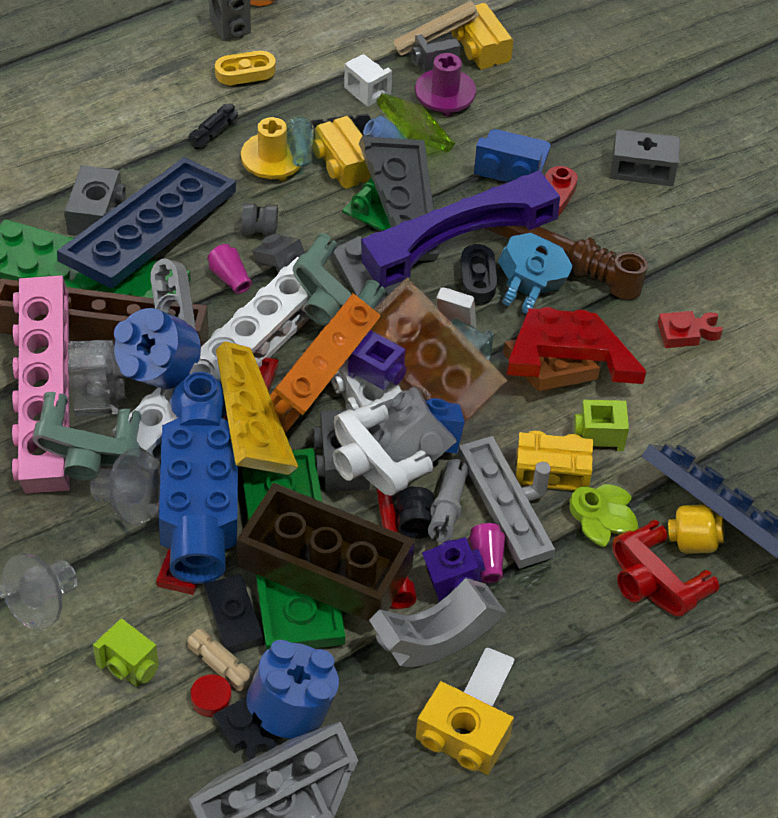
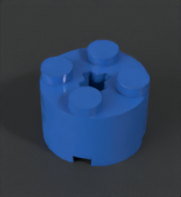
(156, 348)
(292, 688)

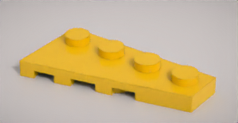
(252, 418)

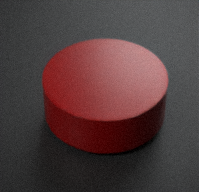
(210, 694)

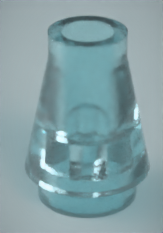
(300, 140)

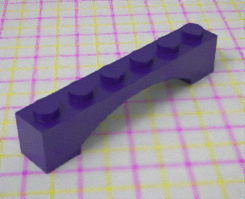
(522, 202)

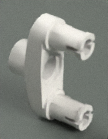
(366, 457)

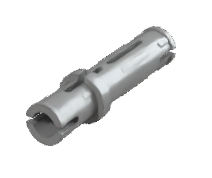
(447, 505)

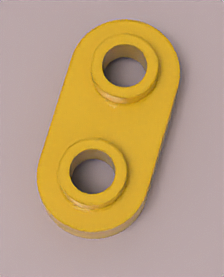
(245, 67)

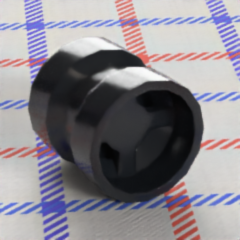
(415, 512)

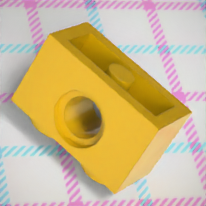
(454, 709)

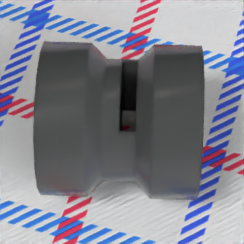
(267, 219)

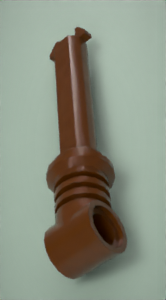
(622, 272)

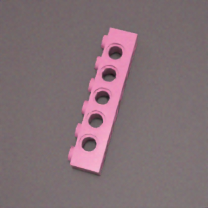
(36, 298)

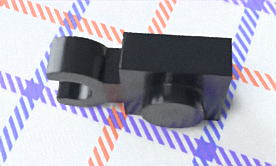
(243, 729)

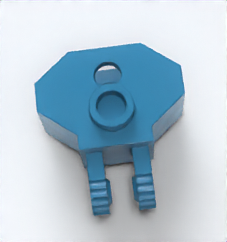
(531, 270)

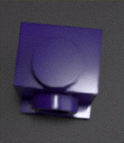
(377, 361)

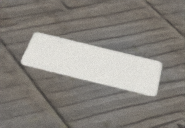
(489, 676)

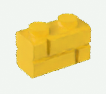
(485, 39)
(341, 151)
(567, 455)

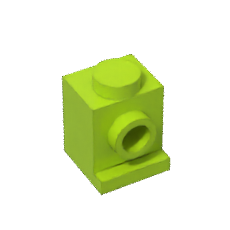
(603, 422)
(127, 653)

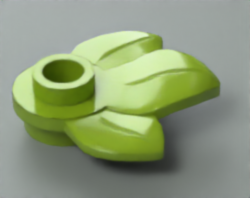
(604, 513)

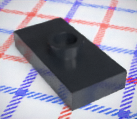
(233, 613)

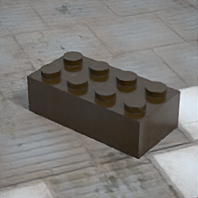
(325, 552)

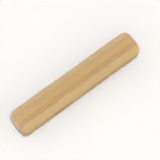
(437, 27)

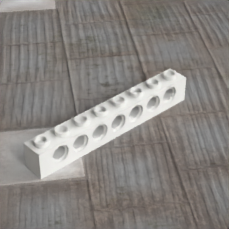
(261, 325)

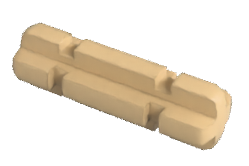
(220, 659)

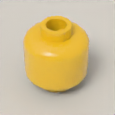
(696, 529)

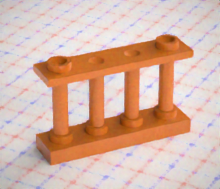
(322, 360)

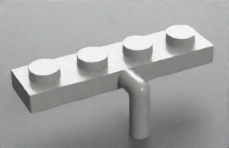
(508, 501)

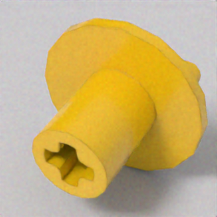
(268, 152)

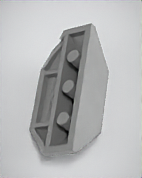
(289, 781)

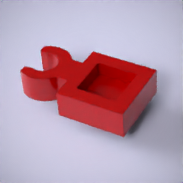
(685, 330)

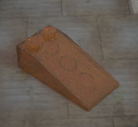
(436, 352)

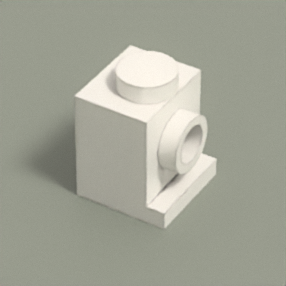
(366, 79)

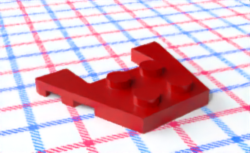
(571, 336)

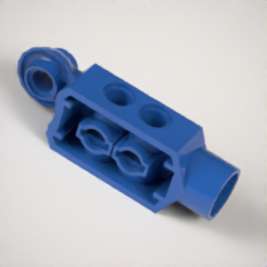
(198, 481)

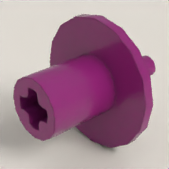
(445, 86)

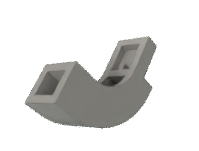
(440, 629)

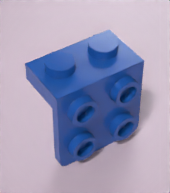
(509, 155)

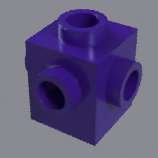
(452, 564)

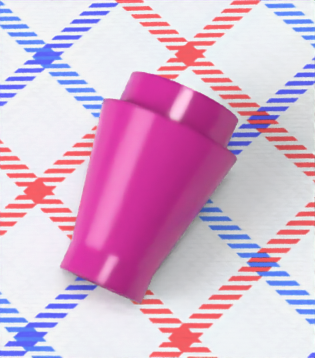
(228, 266)
(490, 542)

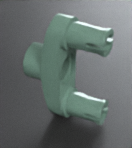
(325, 291)
(81, 448)

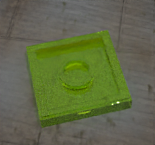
(415, 122)

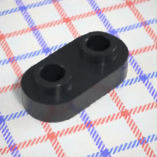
(478, 272)

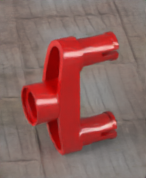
(649, 577)

